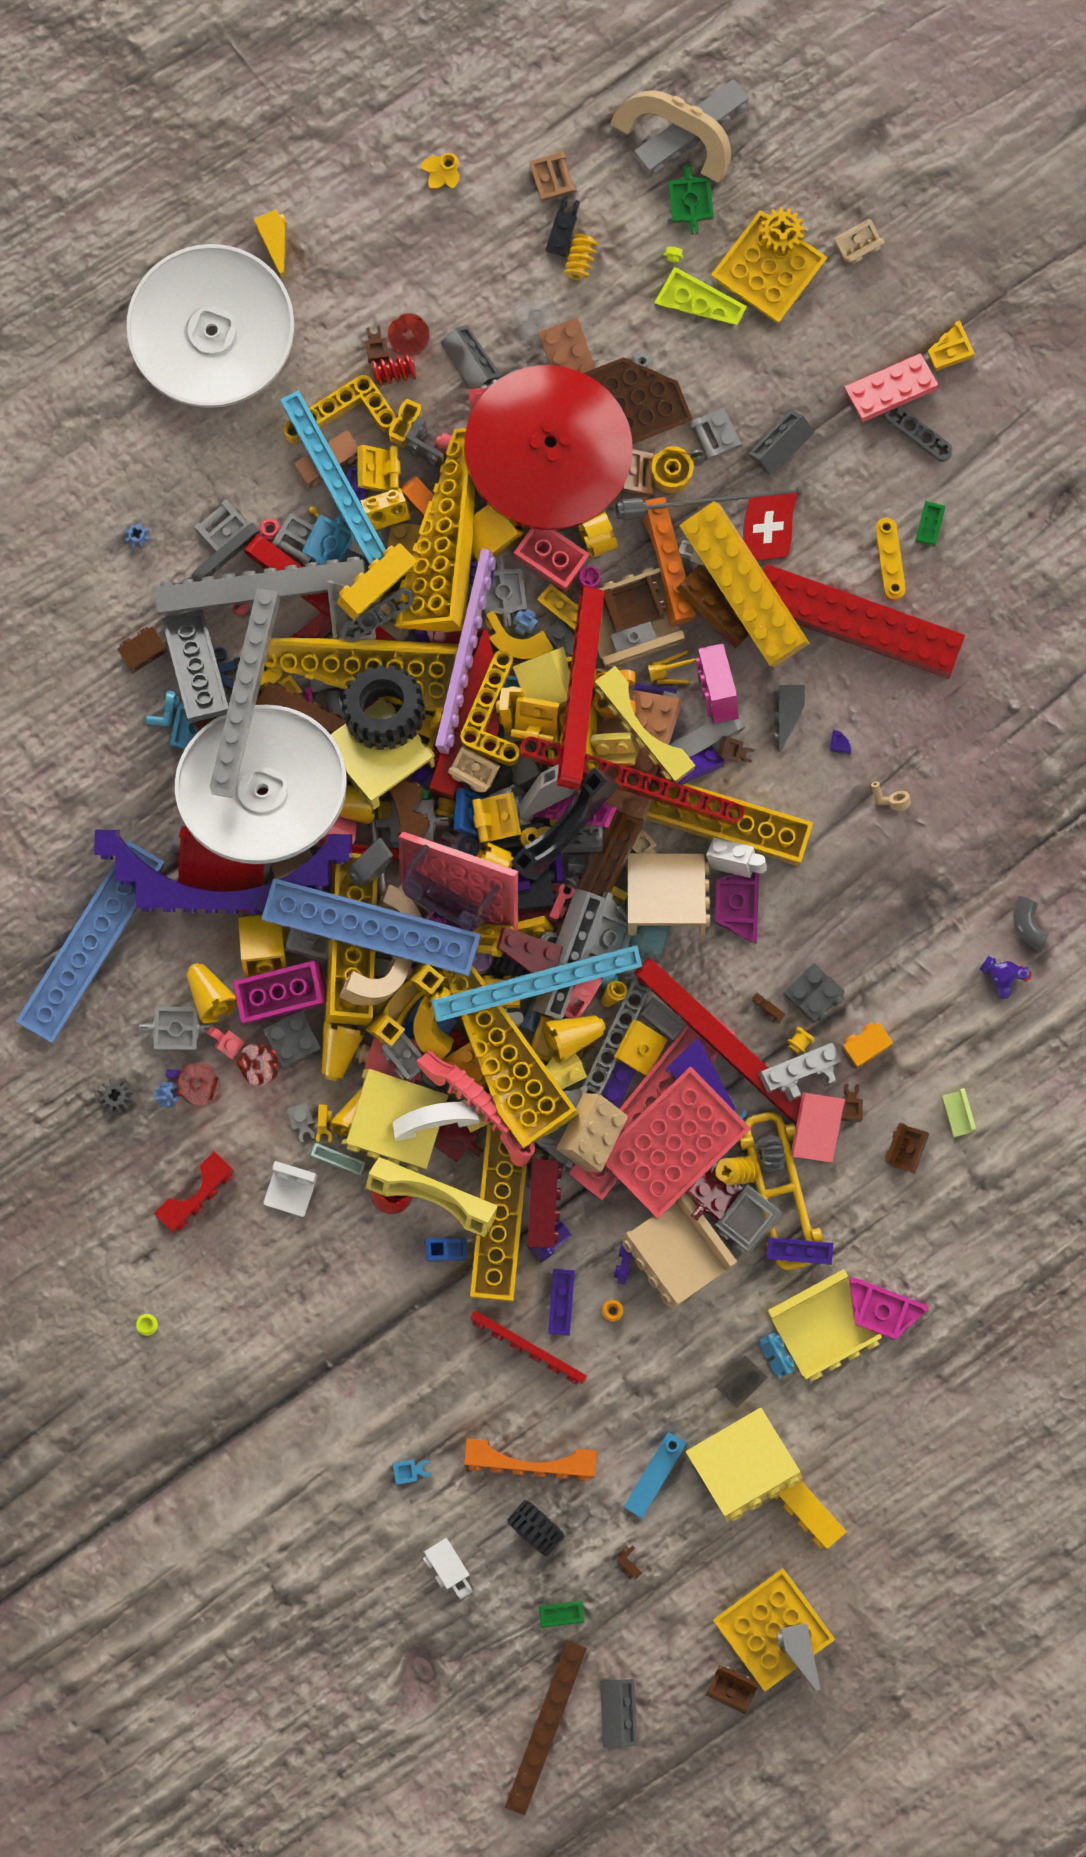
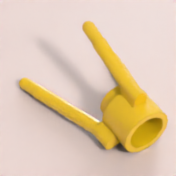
(658, 669)

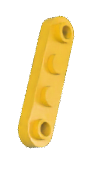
(890, 559)

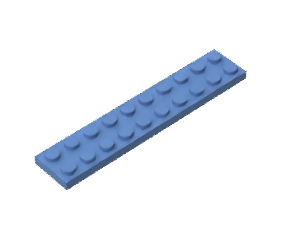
(371, 927)
(83, 953)

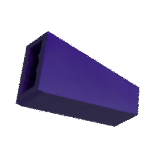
(698, 1059)

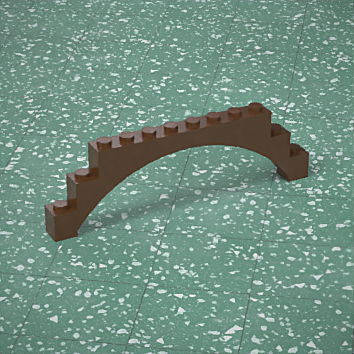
(404, 795)

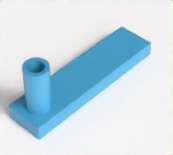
(655, 1475)

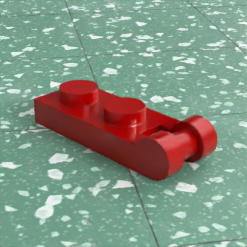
(317, 628)

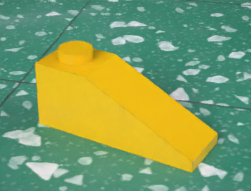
(273, 234)

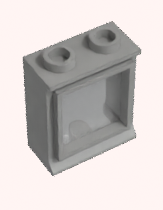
(749, 1220)

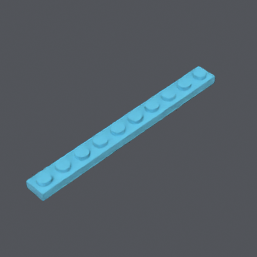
(333, 477)
(536, 983)

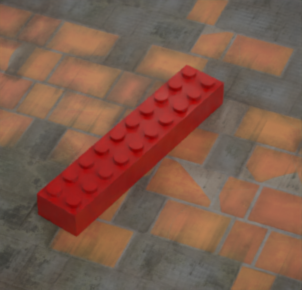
(867, 623)

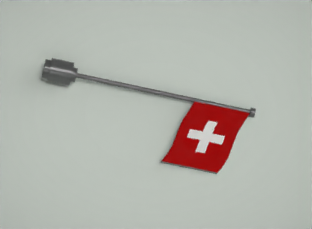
(766, 520)

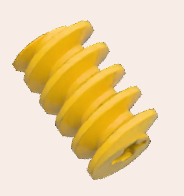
(580, 256)
(738, 1170)

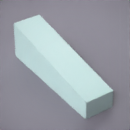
(337, 1159)

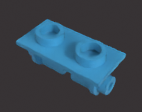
(773, 1346)

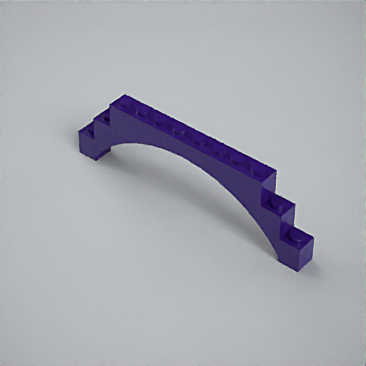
(159, 891)

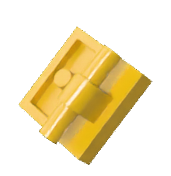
(378, 468)
(536, 719)
(496, 817)

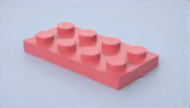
(891, 387)

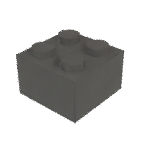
(292, 1040)

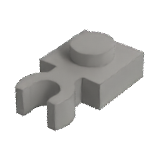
(301, 1119)

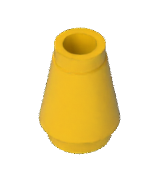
(614, 993)

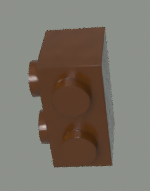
(142, 649)

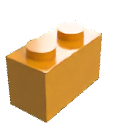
(867, 1044)

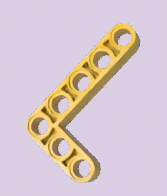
(340, 407)
(486, 711)

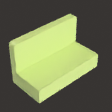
(959, 1113)

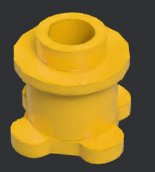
(800, 1041)

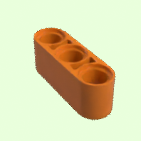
(417, 495)

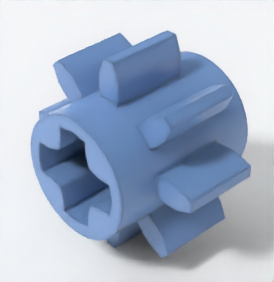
(137, 529)
(525, 622)
(166, 1094)

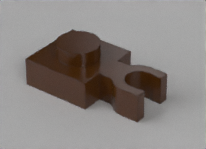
(376, 347)
(732, 750)
(772, 1013)
(852, 1107)

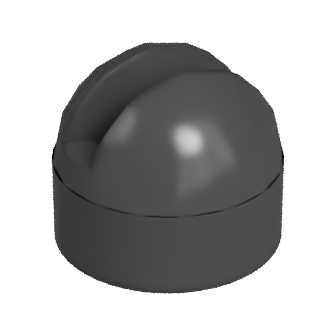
(697, 461)

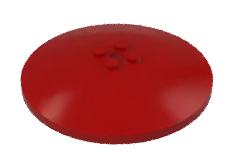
(540, 483)

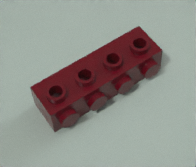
(543, 1204)

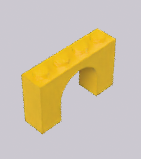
(387, 1022)

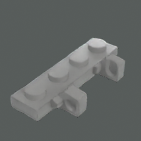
(787, 1074)

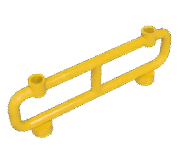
(786, 1134)

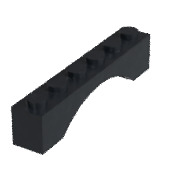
(541, 852)

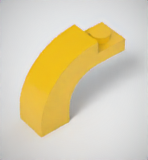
(519, 648)
(426, 1030)

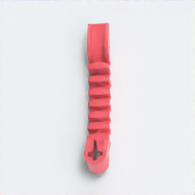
(441, 1072)

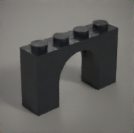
(540, 895)

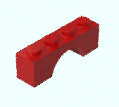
(176, 1213)

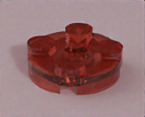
(415, 344)
(248, 1064)
(187, 1087)

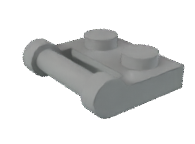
(721, 430)
(225, 530)
(299, 532)

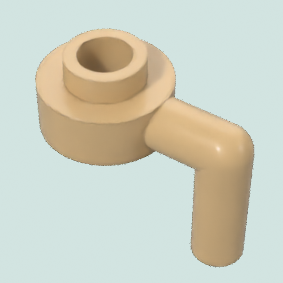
(898, 800)

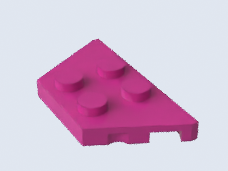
(882, 1309)

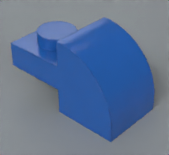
(445, 1249)

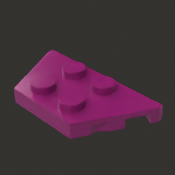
(738, 905)

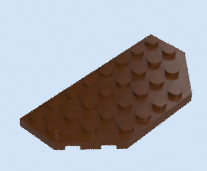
(646, 397)

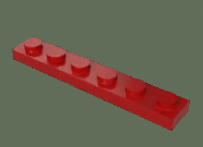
(519, 1343)

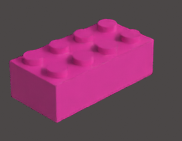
(280, 992)

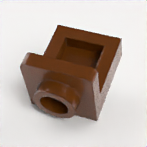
(629, 1568)

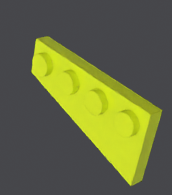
(694, 297)

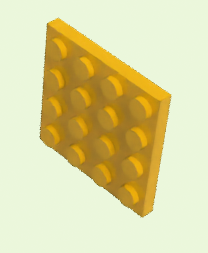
(768, 278)
(755, 1621)

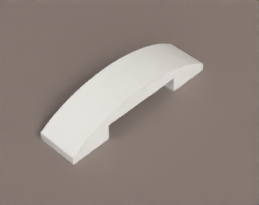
(434, 1116)

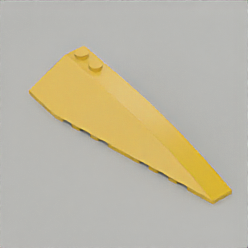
(443, 550)
(339, 661)
(516, 1077)

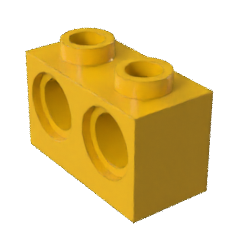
(386, 508)

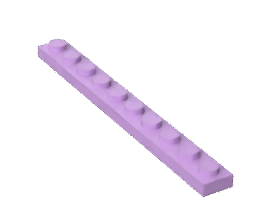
(464, 656)

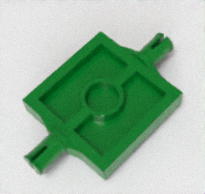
(690, 199)

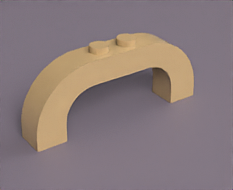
(685, 116)
(375, 991)

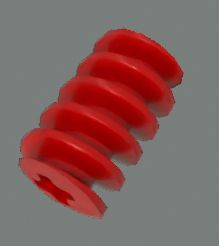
(393, 369)

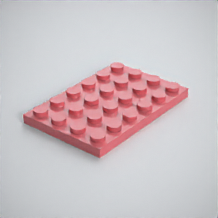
(465, 876)
(675, 1142)

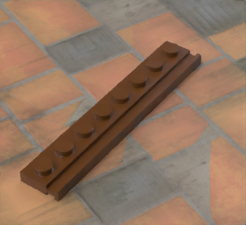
(607, 865)

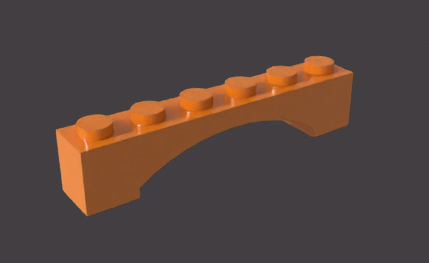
(661, 532)
(580, 1464)

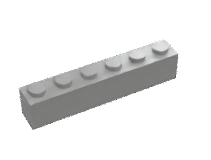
(675, 140)
(574, 939)

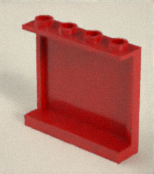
(212, 872)

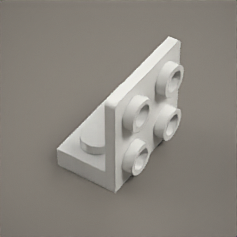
(290, 1189)

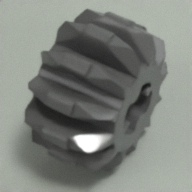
(121, 1102)
(771, 1154)

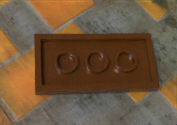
(711, 603)

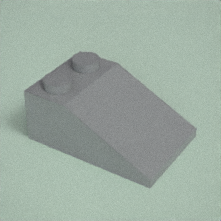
(798, 1648)

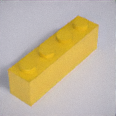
(376, 581)
(812, 1515)

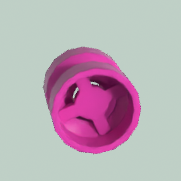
(591, 575)

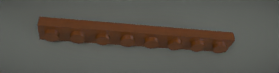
(545, 1728)

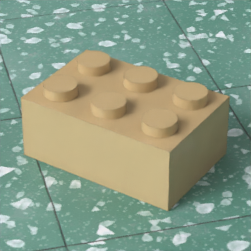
(592, 1132)

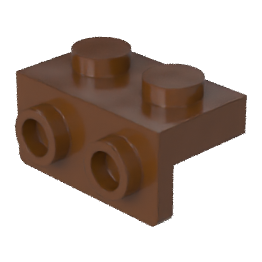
(906, 1148)
(732, 1689)

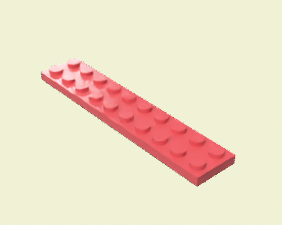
(645, 1094)

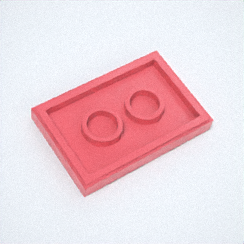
(817, 1127)

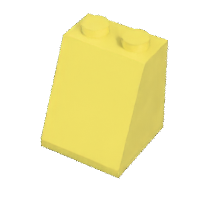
(545, 677)

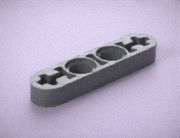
(915, 435)
(226, 552)
(375, 612)

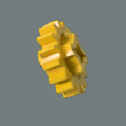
(791, 229)

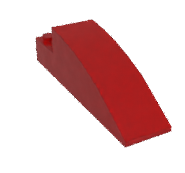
(442, 782)

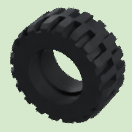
(380, 683)

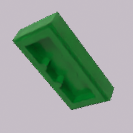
(930, 523)
(561, 1614)

